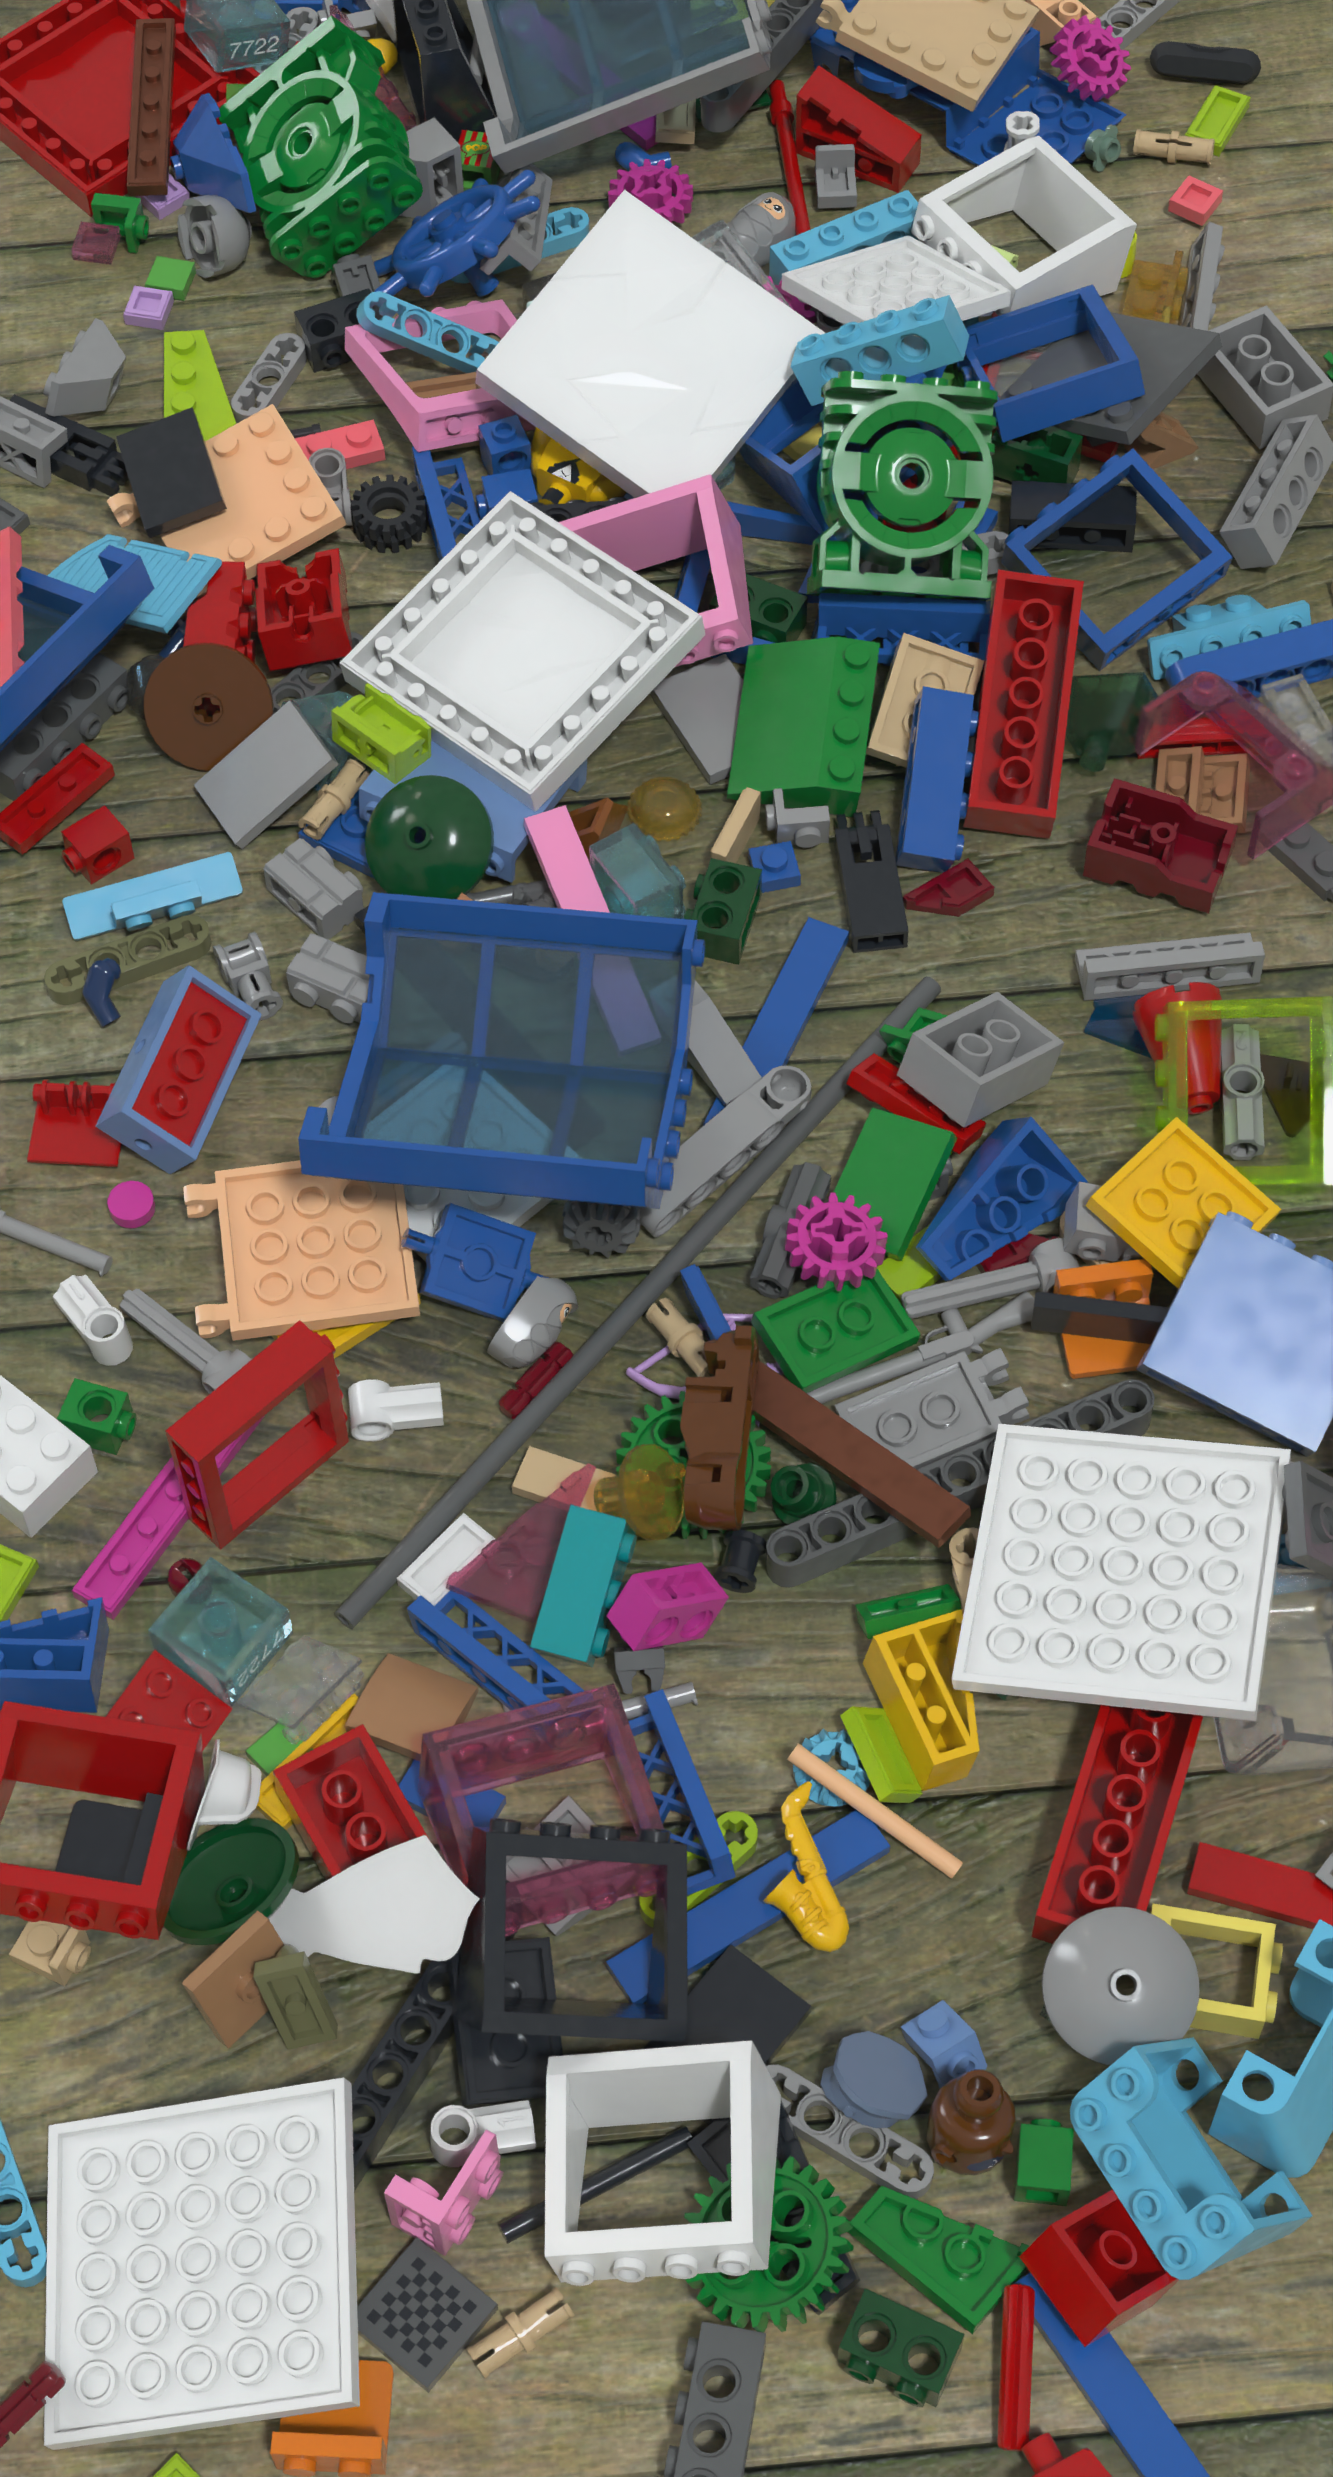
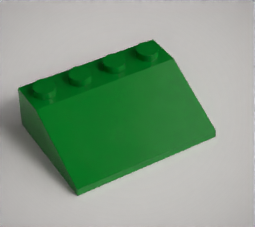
(805, 722)

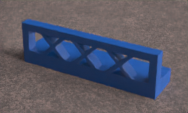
(437, 498)
(932, 619)
(478, 1662)
(688, 1783)

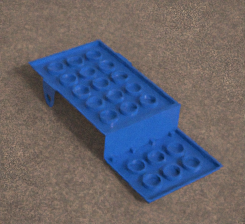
(1063, 115)

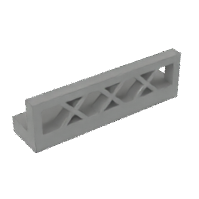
(528, 234)
(28, 434)
(1154, 965)

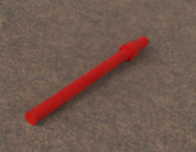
(782, 117)

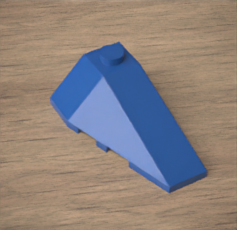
(1001, 1196)

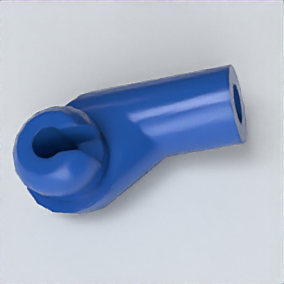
(630, 152)

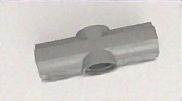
(1241, 1112)

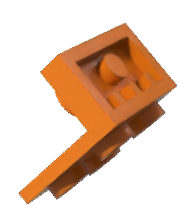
(1115, 1281)

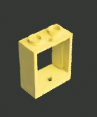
(1224, 2016)

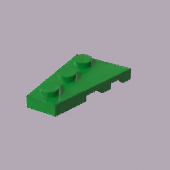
(943, 2259)

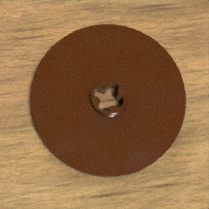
(181, 686)

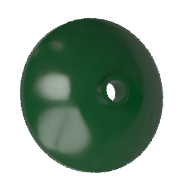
(455, 844)
(230, 1878)

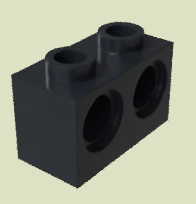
(324, 329)

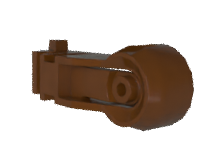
(717, 1431)

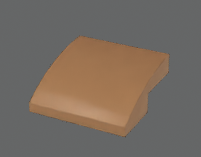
(1207, 784)
(407, 1702)

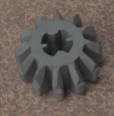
(601, 1226)

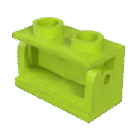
(382, 734)

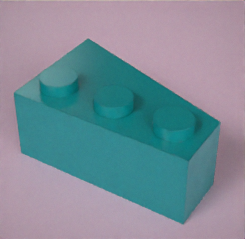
(583, 1586)

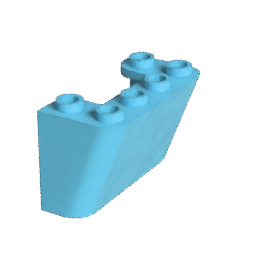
(1298, 2117)
(1164, 2168)

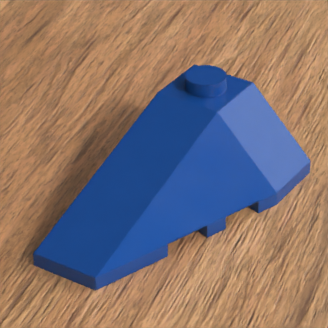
(209, 160)

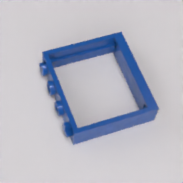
(1041, 325)
(1215, 559)

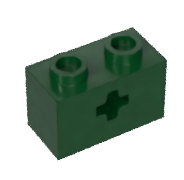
(1038, 456)

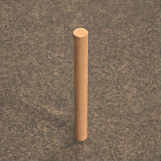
(875, 1811)

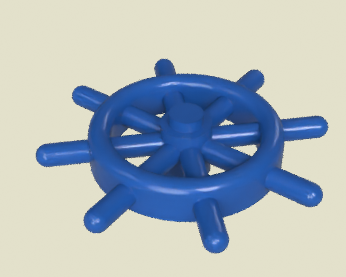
(457, 238)

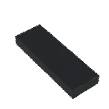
(1096, 1317)

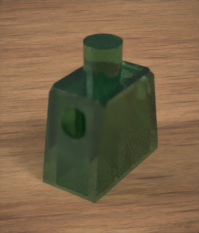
(1106, 715)

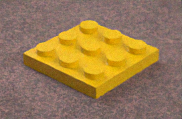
(1171, 1194)

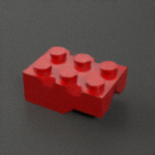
(224, 615)
(303, 616)

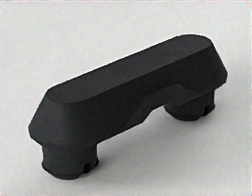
(1205, 63)

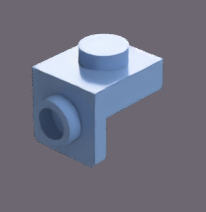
(944, 2042)

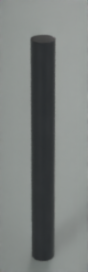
(603, 2181)

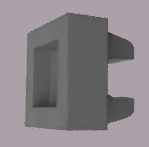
(629, 1661)

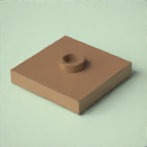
(225, 1981)

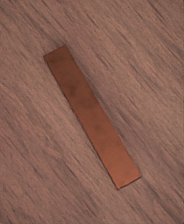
(151, 107)
(856, 1458)

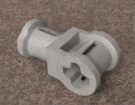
(248, 974)

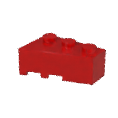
(838, 114)

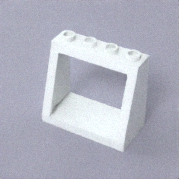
(1053, 200)
(661, 2088)

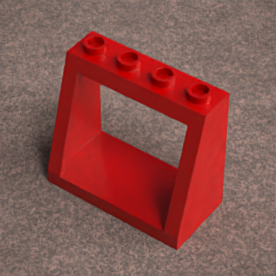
(107, 1760)

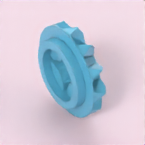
(824, 1746)

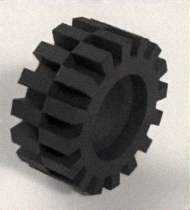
(392, 531)

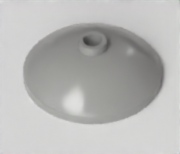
(1083, 1976)

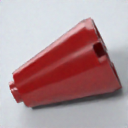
(1203, 1041)

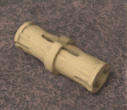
(1173, 146)
(334, 799)
(683, 1338)
(520, 2332)

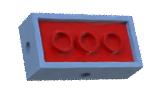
(179, 1070)

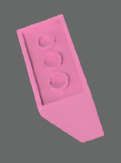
(672, 526)

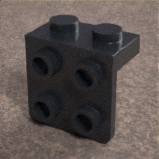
(109, 1840)

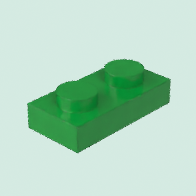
(905, 1609)

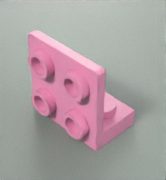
(439, 2223)

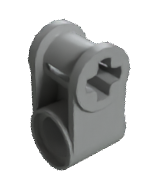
(331, 470)

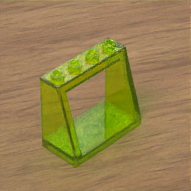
(1172, 1076)

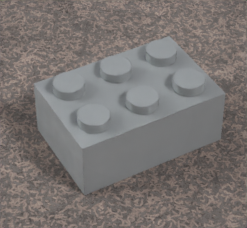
(1265, 375)
(980, 1059)

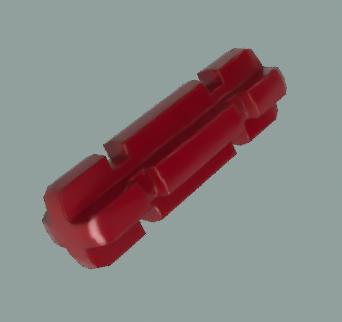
(534, 1380)
(29, 2398)

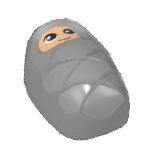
(762, 224)
(533, 1322)

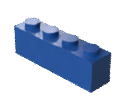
(935, 780)

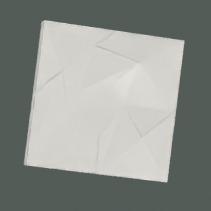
(647, 354)
(524, 649)

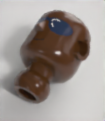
(971, 2123)

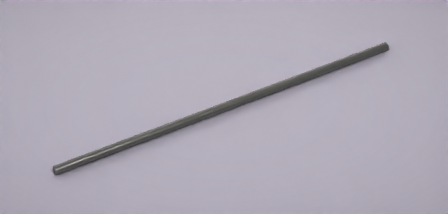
(623, 1318)

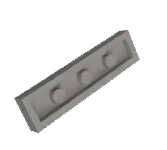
(1202, 278)

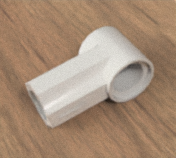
(94, 1319)
(381, 1409)
(509, 2122)

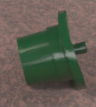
(801, 1491)

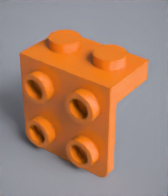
(342, 2439)

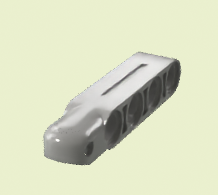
(729, 1143)

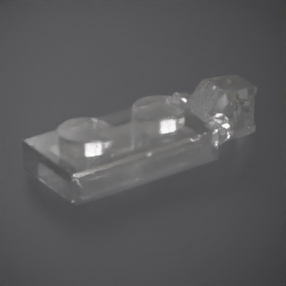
(1300, 710)

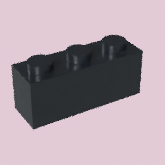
(1102, 526)

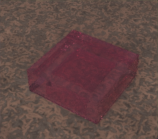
(96, 243)

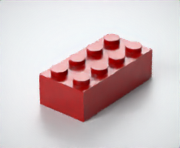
(345, 1802)

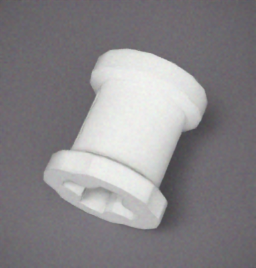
(1021, 127)

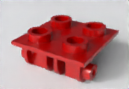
(66, 1125)
(170, 1698)

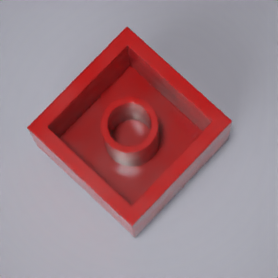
(1097, 2268)

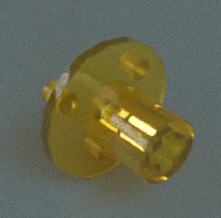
(645, 1492)

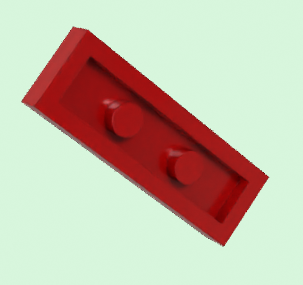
(53, 797)
(879, 1083)

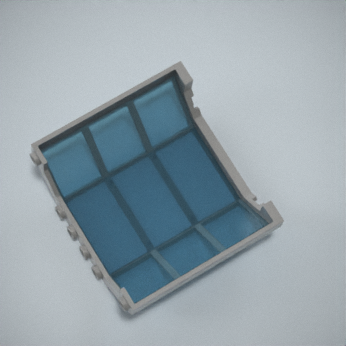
(599, 65)

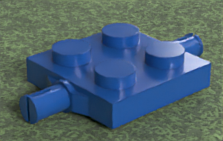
(475, 1261)

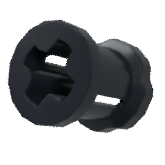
(740, 1561)

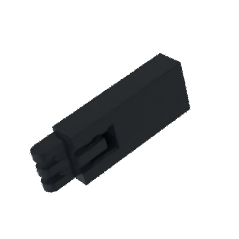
(102, 468)
(870, 888)

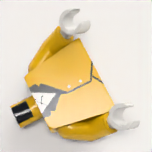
(565, 476)

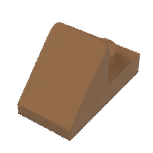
(1163, 442)

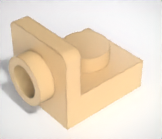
(52, 1950)

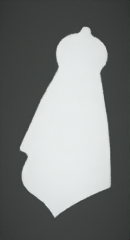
(382, 1910)

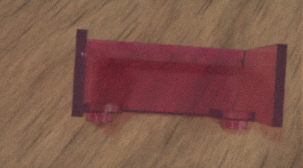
(1292, 763)

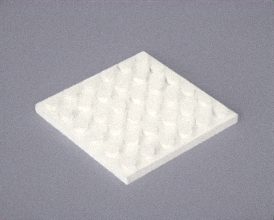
(1124, 1572)
(202, 2265)

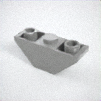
(87, 375)

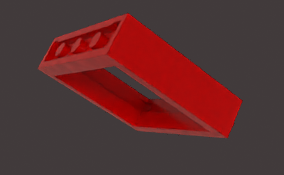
(236, 1406)

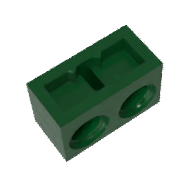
(774, 611)
(729, 912)
(907, 2336)

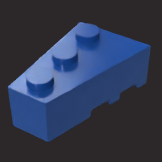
(55, 1659)

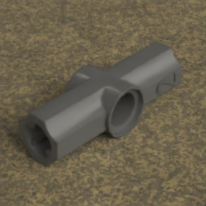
(772, 1270)

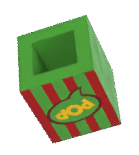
(477, 159)

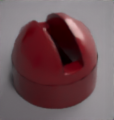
(176, 1579)

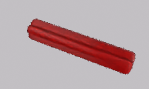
(1016, 2367)

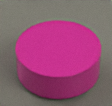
(131, 1204)

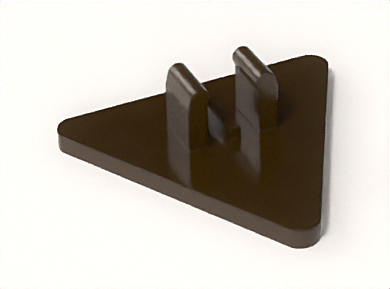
(1288, 1091)

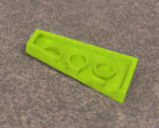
(194, 382)

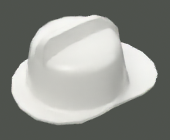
(230, 1791)

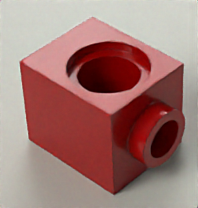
(96, 845)

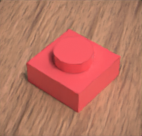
(1195, 200)

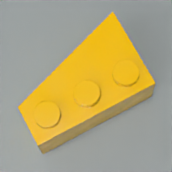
(915, 1686)

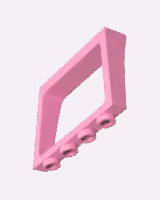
(444, 418)

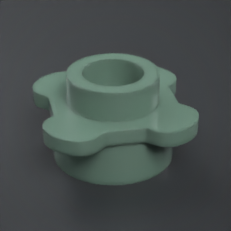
(1103, 147)

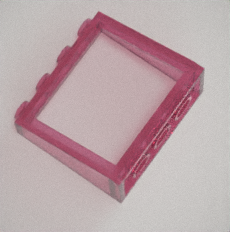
(526, 1746)

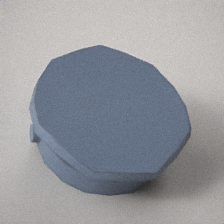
(874, 2080)

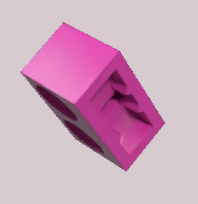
(667, 1606)

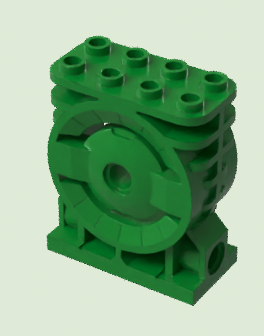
(322, 149)
(852, 415)

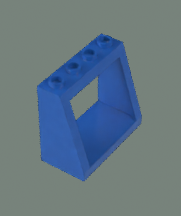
(798, 481)

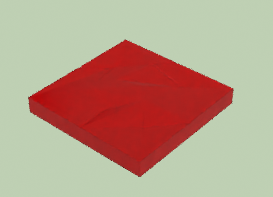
(71, 91)

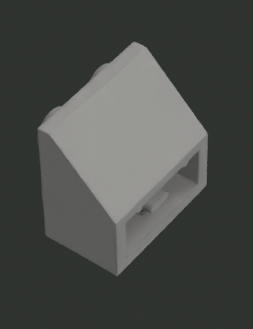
(437, 165)

